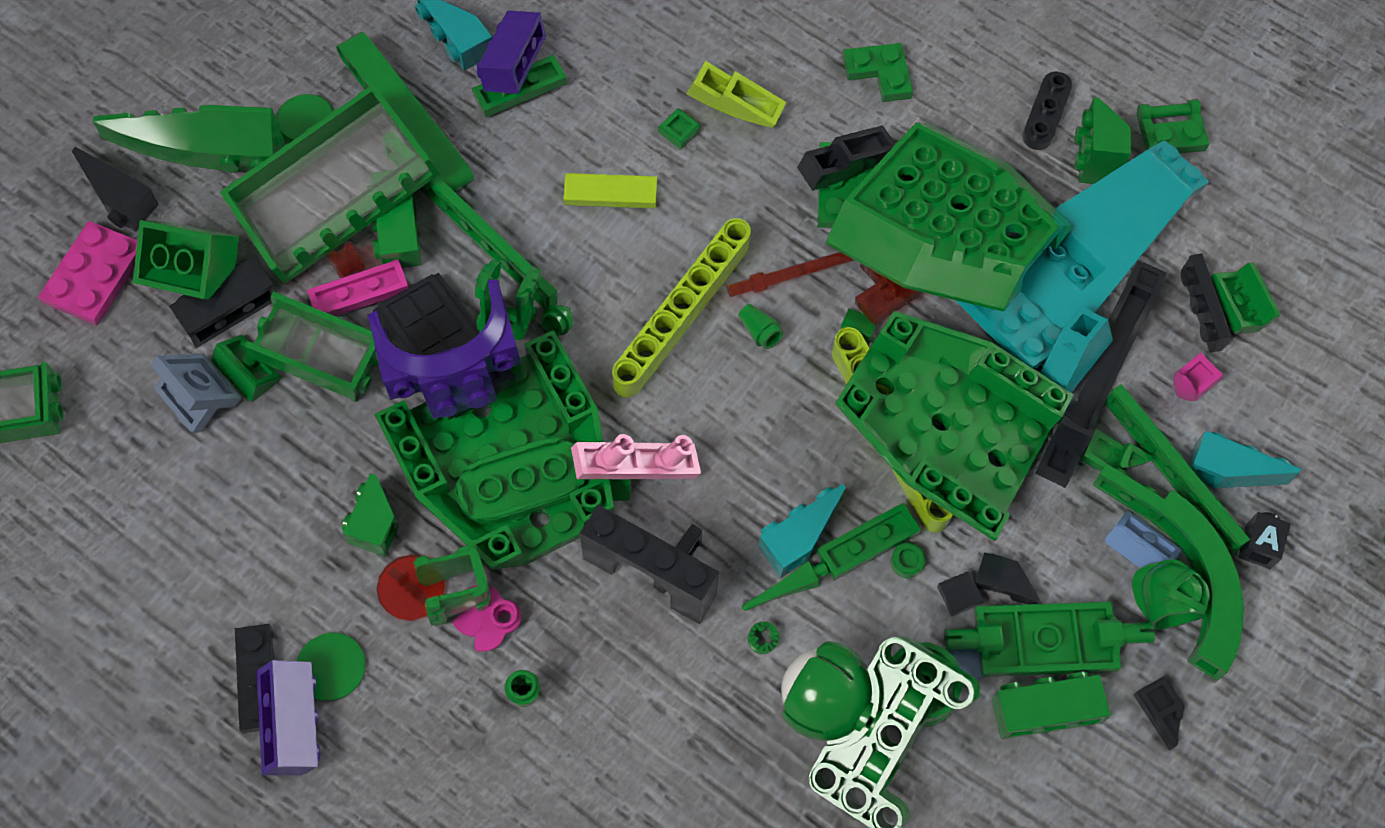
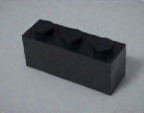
(236, 299)

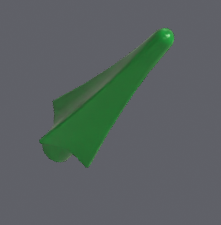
(801, 579)

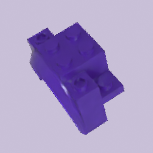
(453, 377)

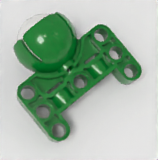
(836, 698)

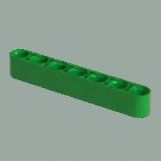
(372, 68)

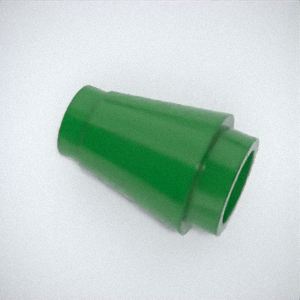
(761, 327)
(520, 681)

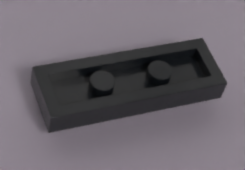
(1205, 303)
(253, 651)

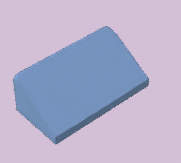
(1140, 542)

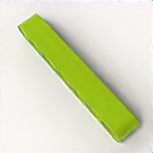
(681, 319)
(847, 363)

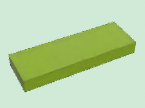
(610, 190)

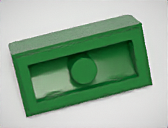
(248, 376)

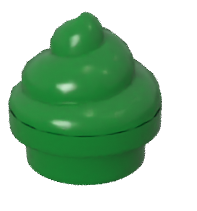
(557, 319)

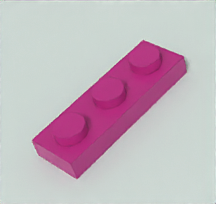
(359, 289)

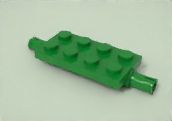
(1048, 638)

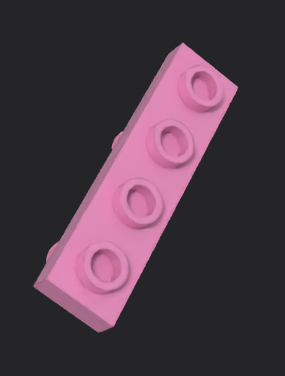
(636, 460)

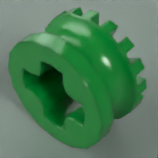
(759, 628)

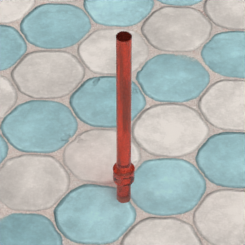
(760, 282)

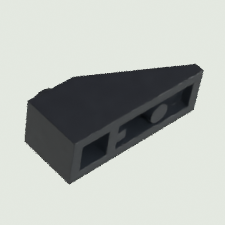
(121, 195)

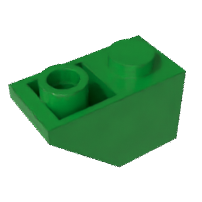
(372, 520)

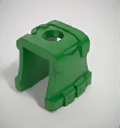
(524, 311)
(437, 569)

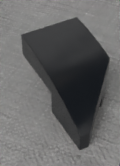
(1005, 577)

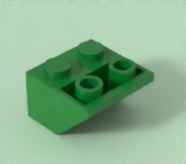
(1102, 142)

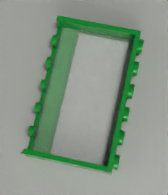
(329, 183)

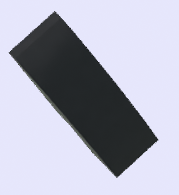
(845, 157)

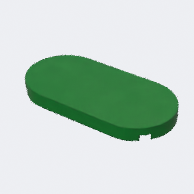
(518, 481)

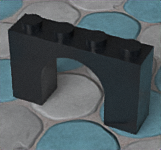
(612, 540)

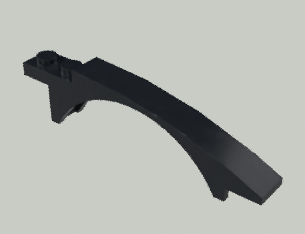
(1081, 416)

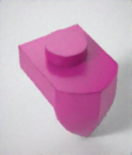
(1196, 378)

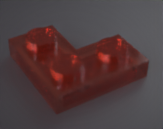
(883, 297)

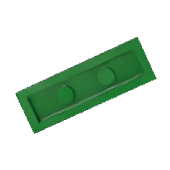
(542, 78)
(868, 541)

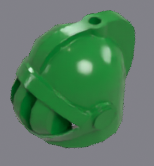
(1170, 594)

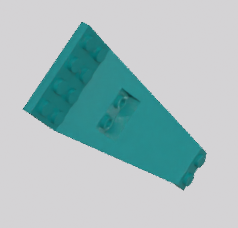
(1109, 233)

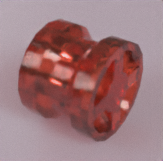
(346, 261)

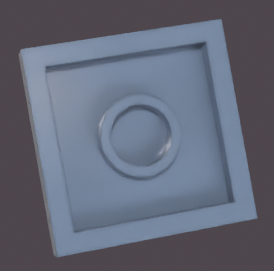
(193, 388)

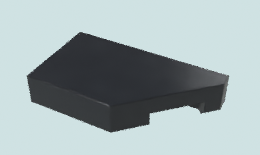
(1163, 709)

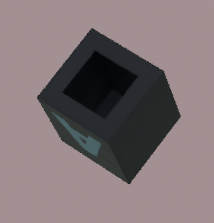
(1267, 539)

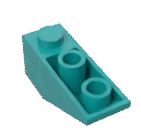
(459, 30)
(1077, 348)
(1231, 465)
(794, 539)

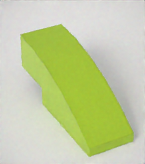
(735, 96)

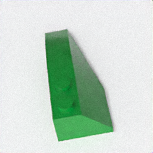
(207, 138)

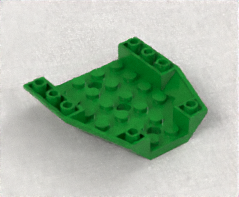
(928, 245)
(980, 396)
(539, 405)

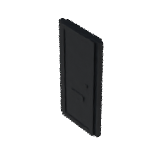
(432, 320)

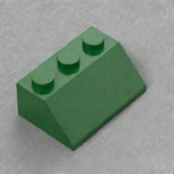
(183, 258)

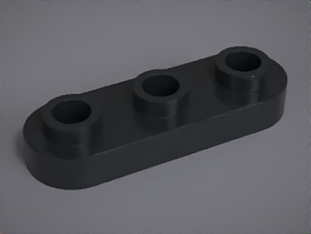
(1044, 118)

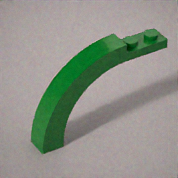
(1207, 556)

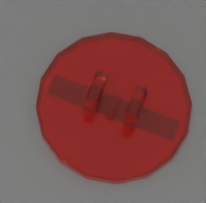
(401, 591)

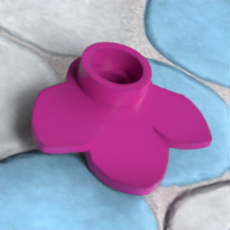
(485, 624)

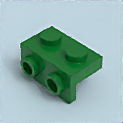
(1245, 299)

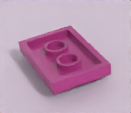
(91, 273)

